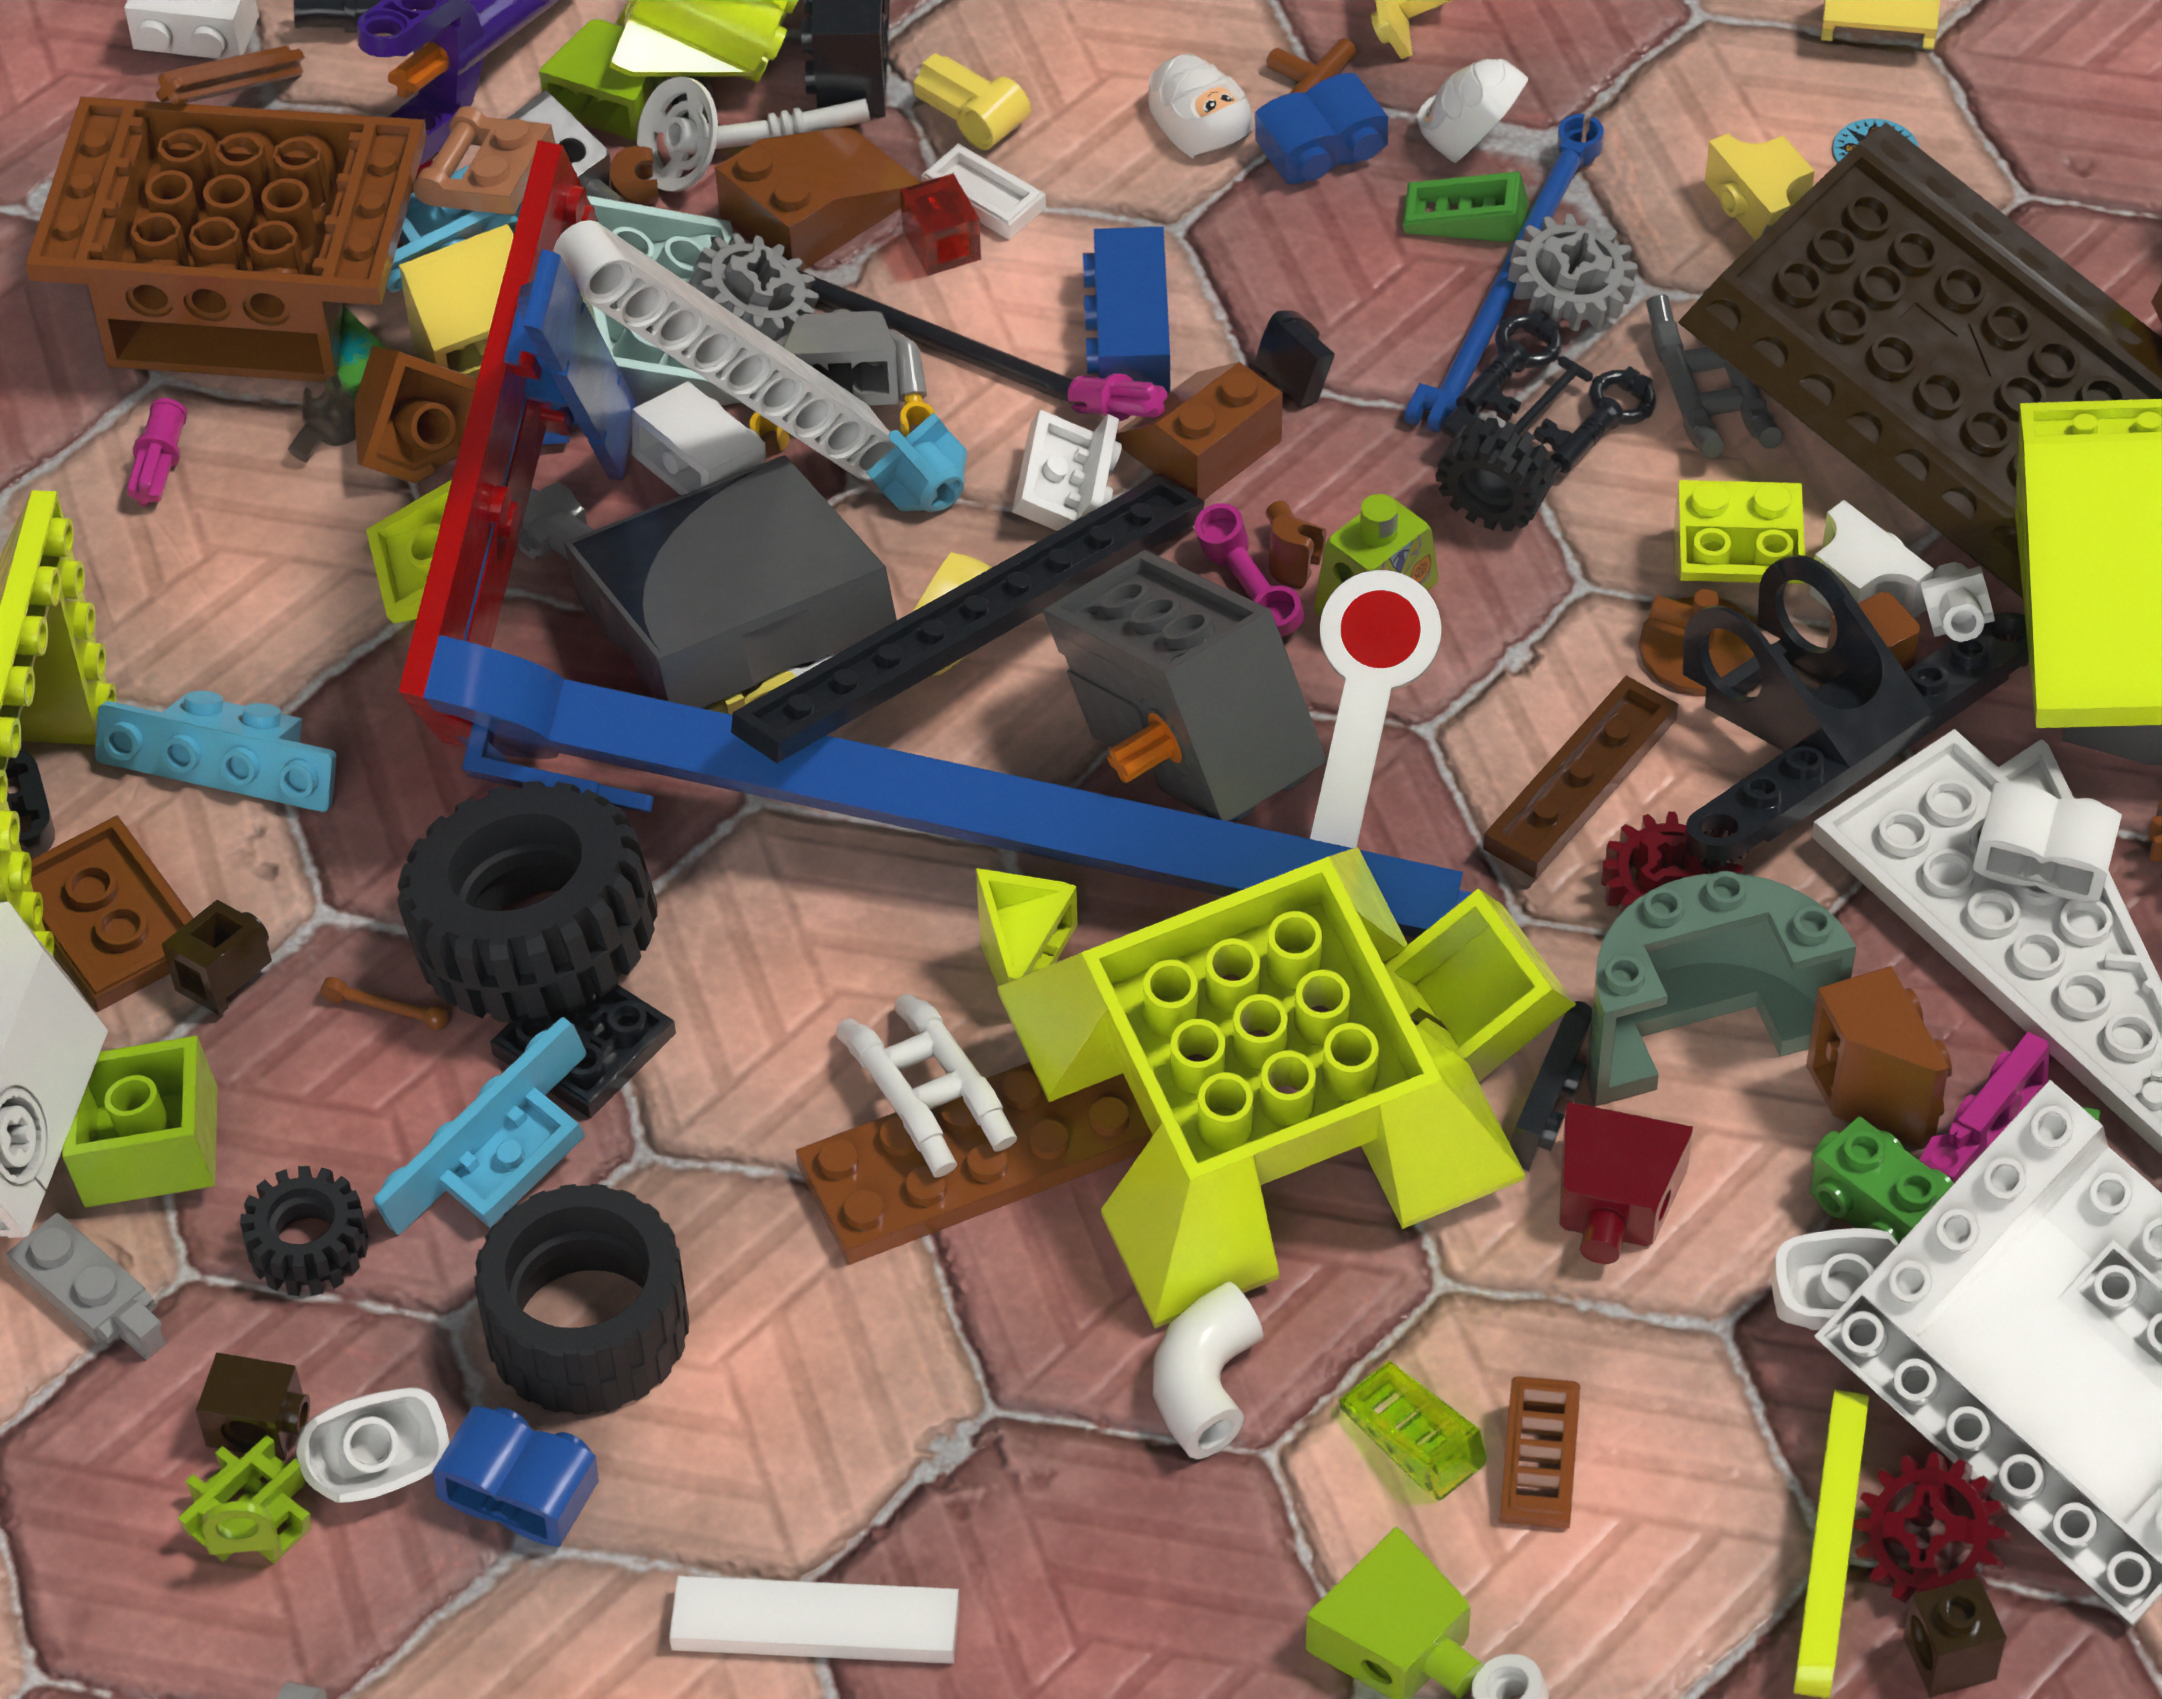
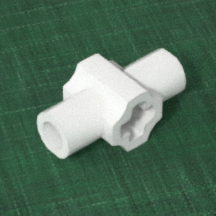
(1957, 601)

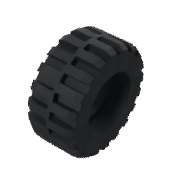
(536, 954)

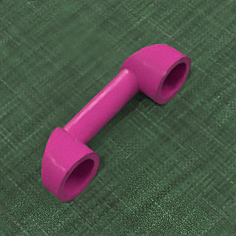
(1226, 543)

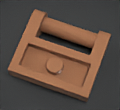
(496, 174)

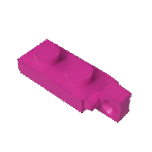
(1982, 1118)

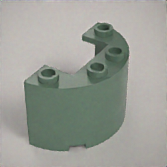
(1704, 953)

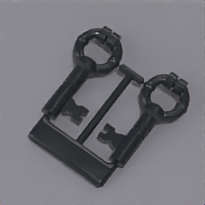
(1514, 357)

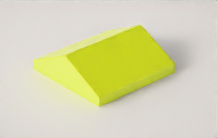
(404, 550)

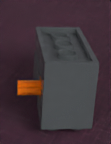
(1186, 685)

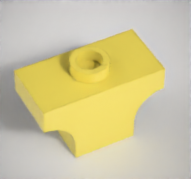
(1756, 179)

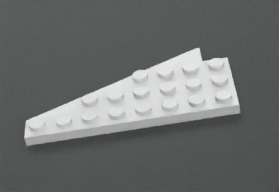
(2045, 960)

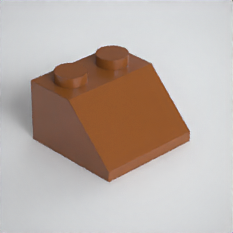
(1209, 429)

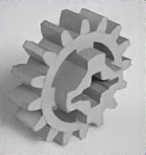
(1600, 277)
(755, 283)

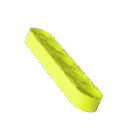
(1831, 1545)

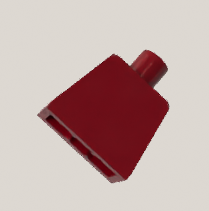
(1619, 1177)

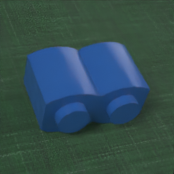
(1321, 128)
(516, 1474)

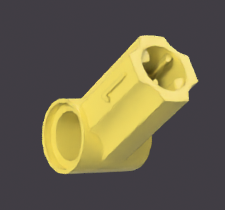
(981, 108)

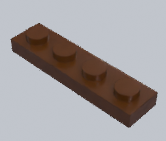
(1580, 777)

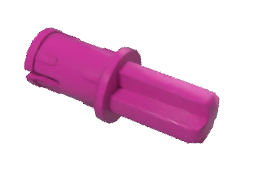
(1116, 396)
(156, 451)

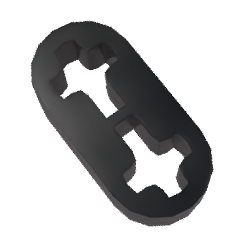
(31, 802)

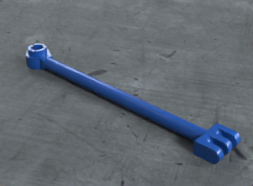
(1572, 155)

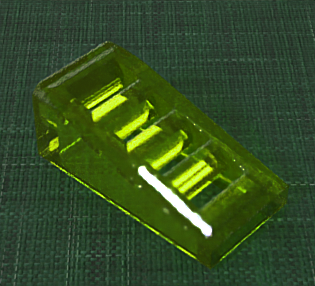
(1439, 1462)

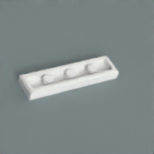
(815, 1619)

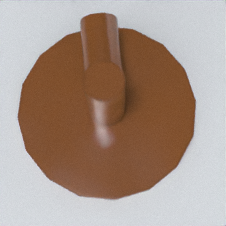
(1664, 636)

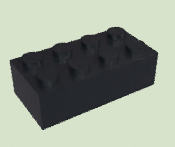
(848, 52)

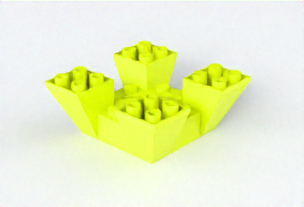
(1219, 1128)

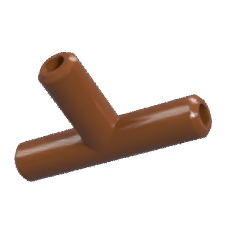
(1308, 73)

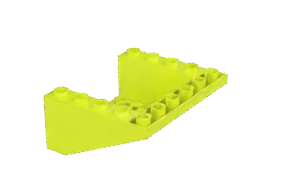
(2092, 560)
(47, 669)

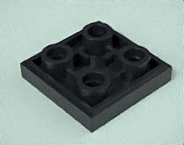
(618, 1040)

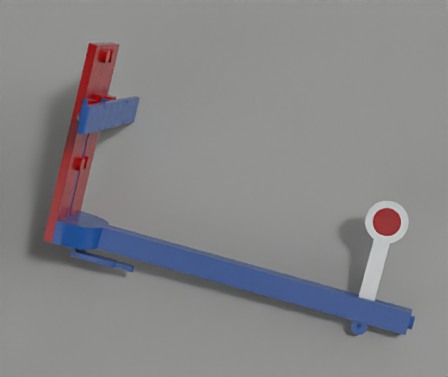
(554, 371)

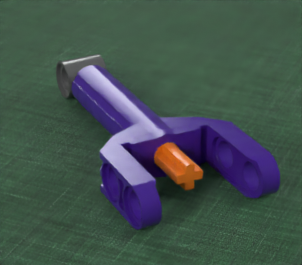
(448, 51)

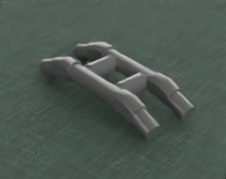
(1698, 406)

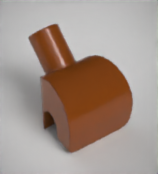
(629, 175)
(1293, 545)

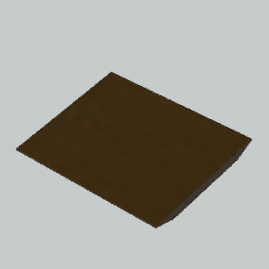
(1912, 331)

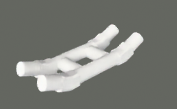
(915, 1104)

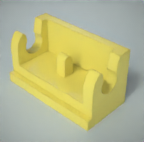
(1888, 15)

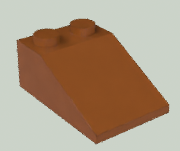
(809, 190)

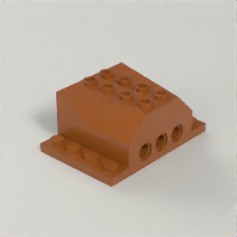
(226, 230)

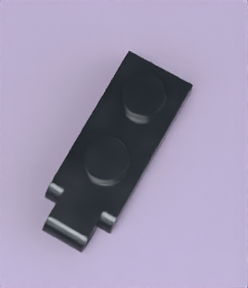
(1557, 1078)

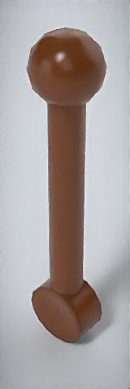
(336, 991)

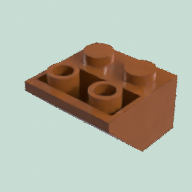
(1878, 1057)

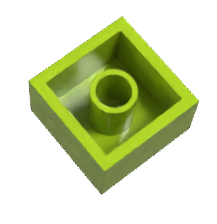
(145, 1124)

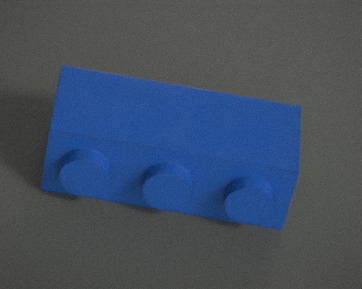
(1128, 305)

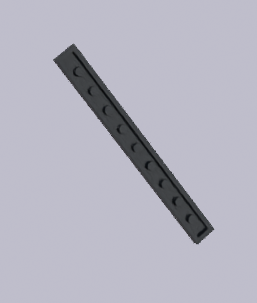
(963, 619)

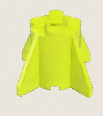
(700, 37)

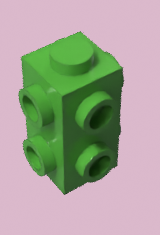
(1874, 1180)

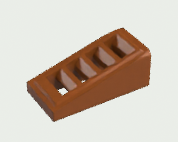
(1547, 1409)

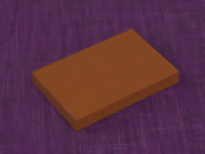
(107, 911)

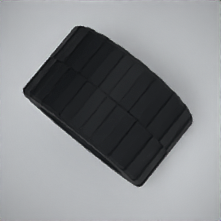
(567, 1234)

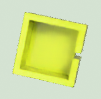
(1479, 982)

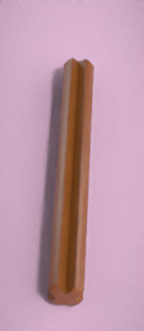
(229, 75)

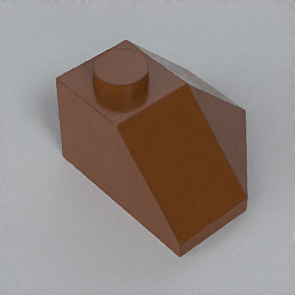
(409, 414)

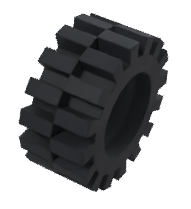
(1520, 471)
(299, 1200)

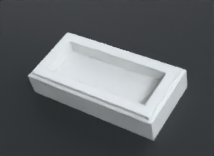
(996, 195)

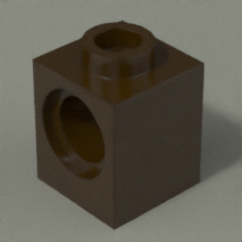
(251, 1400)
(1954, 1637)

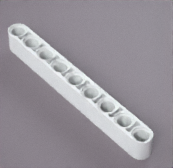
(722, 347)

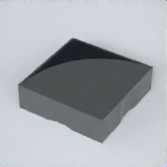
(731, 584)

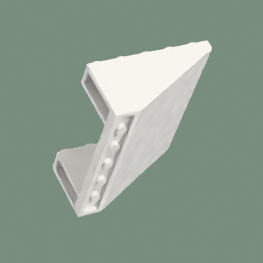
(2033, 1342)

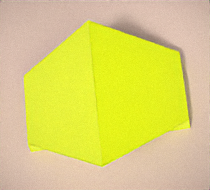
(1023, 922)

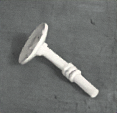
(698, 138)

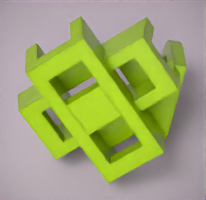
(253, 1519)

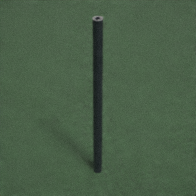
(946, 340)

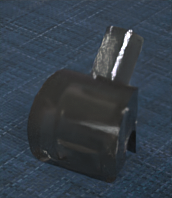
(326, 419)

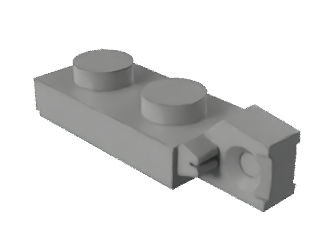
(87, 1286)

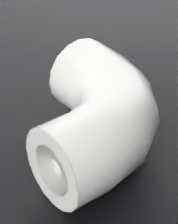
(1190, 1368)

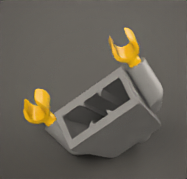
(860, 357)

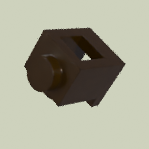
(216, 954)

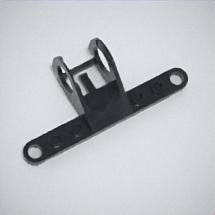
(1831, 733)

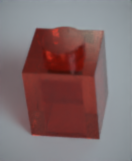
(940, 224)

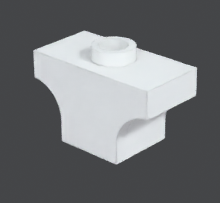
(1870, 560)

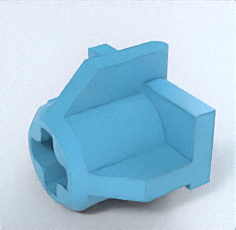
(922, 468)

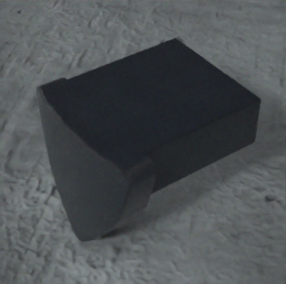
(1294, 356)

